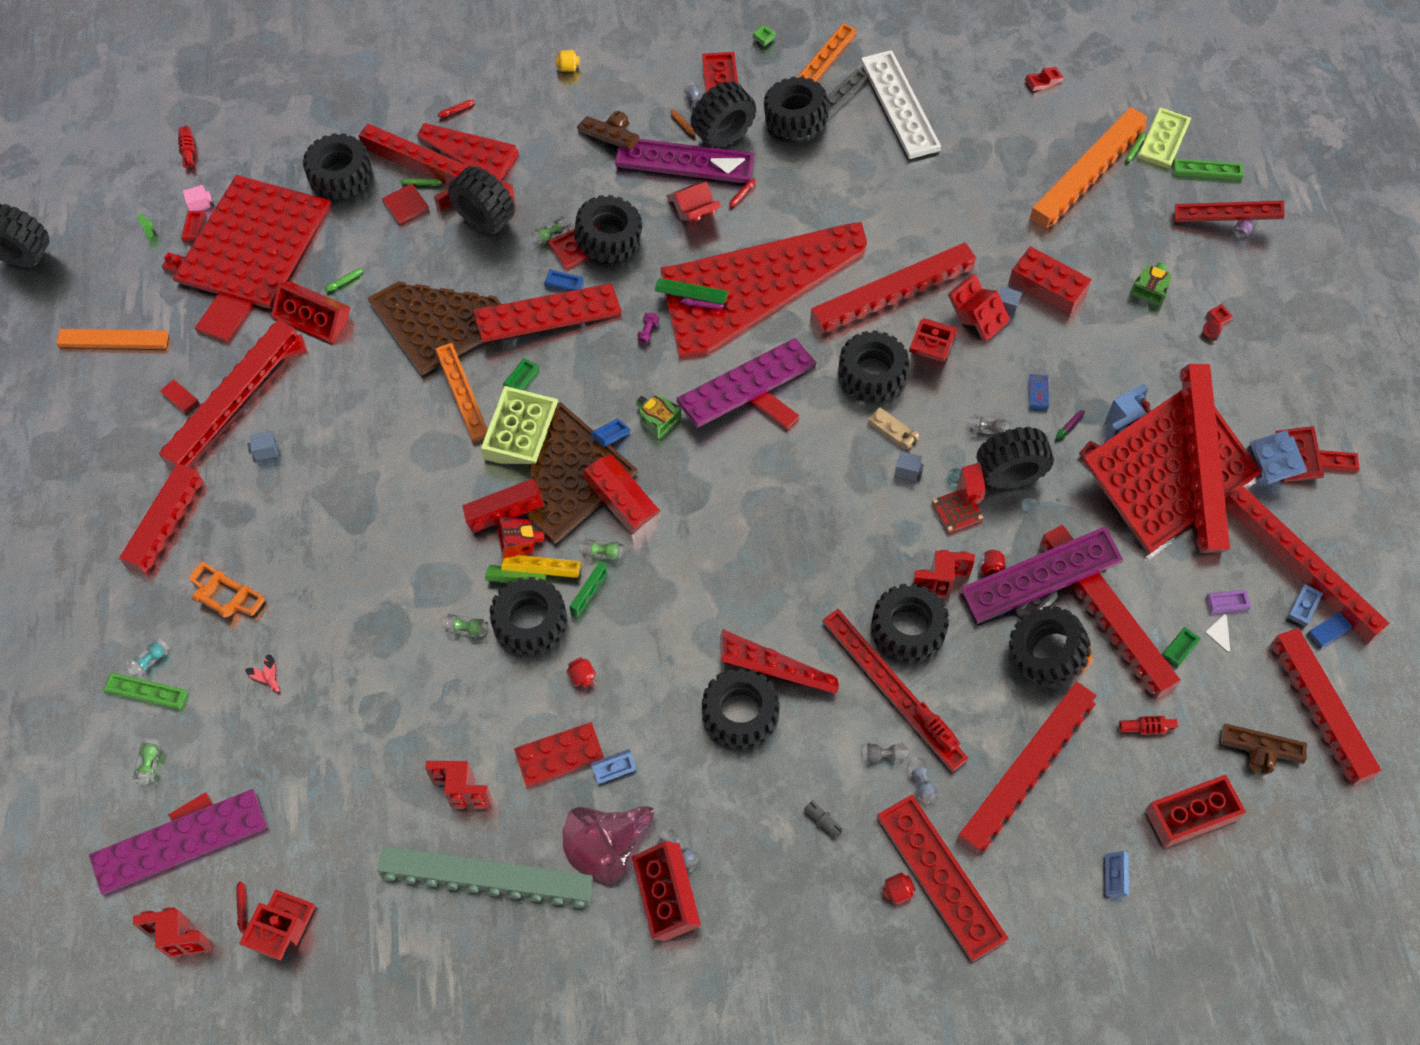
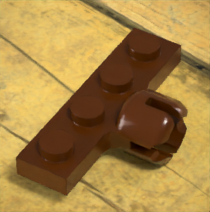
(610, 131)
(1263, 747)

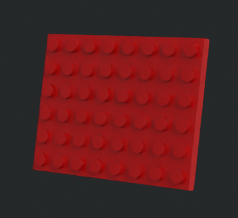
(252, 241)
(1149, 473)

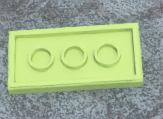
(1164, 138)

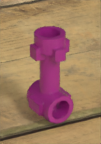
(649, 320)

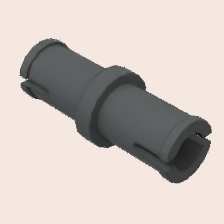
(823, 819)

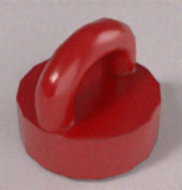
(1212, 328)

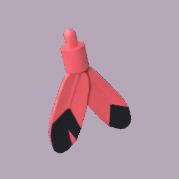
(267, 676)

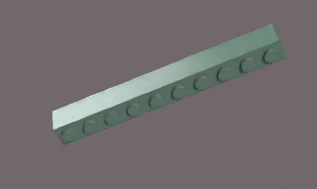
(486, 876)

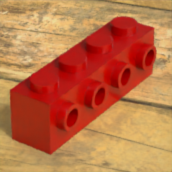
(504, 503)

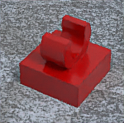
(172, 262)

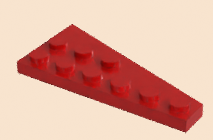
(469, 148)
(753, 656)

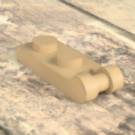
(893, 429)

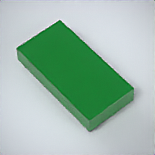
(521, 375)
(1180, 647)

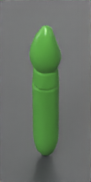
(1141, 138)
(421, 182)
(333, 285)

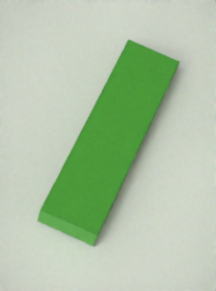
(1207, 169)
(145, 691)

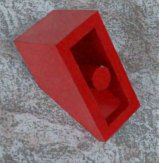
(971, 484)

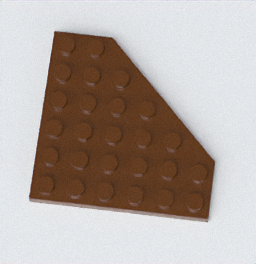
(429, 319)
(559, 474)

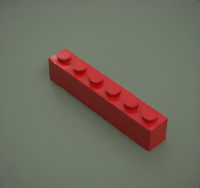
(161, 518)

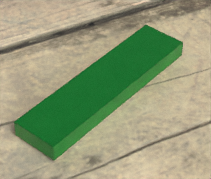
(691, 291)

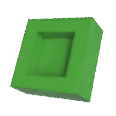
(764, 35)
(146, 225)

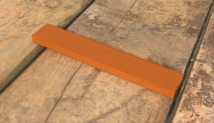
(828, 52)
(112, 338)
(462, 392)

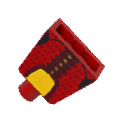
(517, 537)

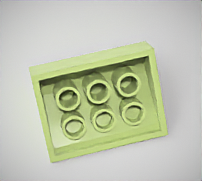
(518, 427)

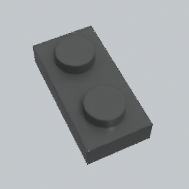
(1038, 603)

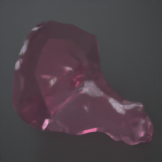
(602, 841)

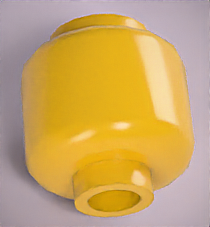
(567, 60)

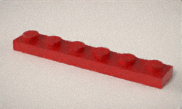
(1229, 211)

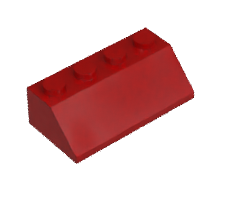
(309, 311)
(620, 492)

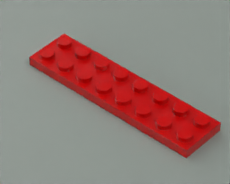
(547, 312)
(942, 878)

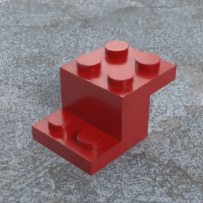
(694, 201)
(979, 307)
(933, 340)
(944, 569)
(459, 784)
(277, 924)
(172, 932)

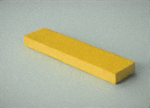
(542, 566)

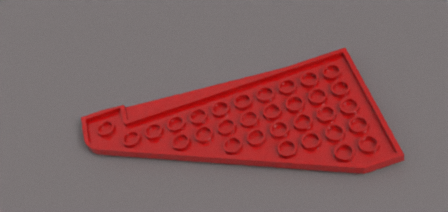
(756, 282)

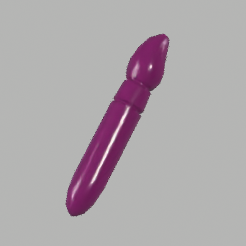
(700, 303)

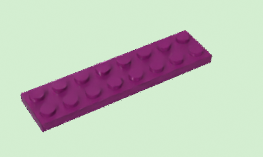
(684, 160)
(745, 382)
(1041, 574)
(177, 841)

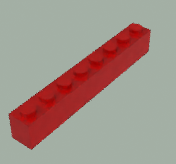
(1325, 707)

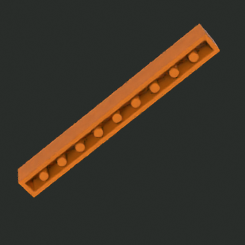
(1088, 168)

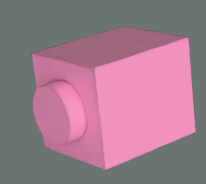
(197, 198)

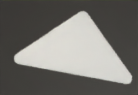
(727, 164)
(1220, 633)

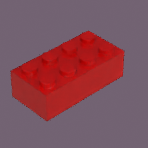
(1050, 280)
(1195, 811)
(666, 891)

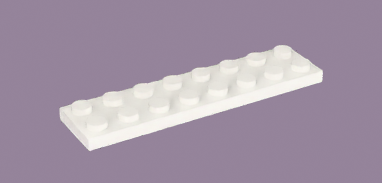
(900, 104)

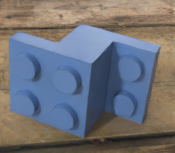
(1126, 410)
(1277, 456)

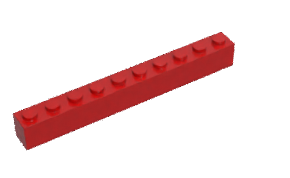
(414, 156)
(892, 288)
(229, 395)
(1204, 459)
(1305, 564)
(1119, 625)
(1026, 768)

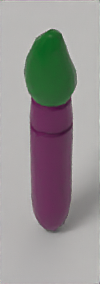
(1070, 424)

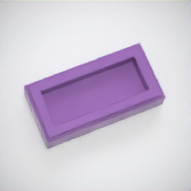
(1228, 601)

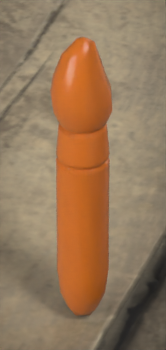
(682, 122)

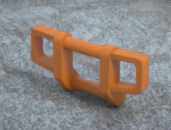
(204, 592)

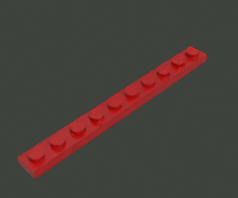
(888, 683)

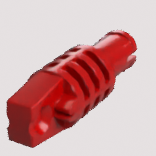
(186, 146)
(1148, 725)
(936, 726)

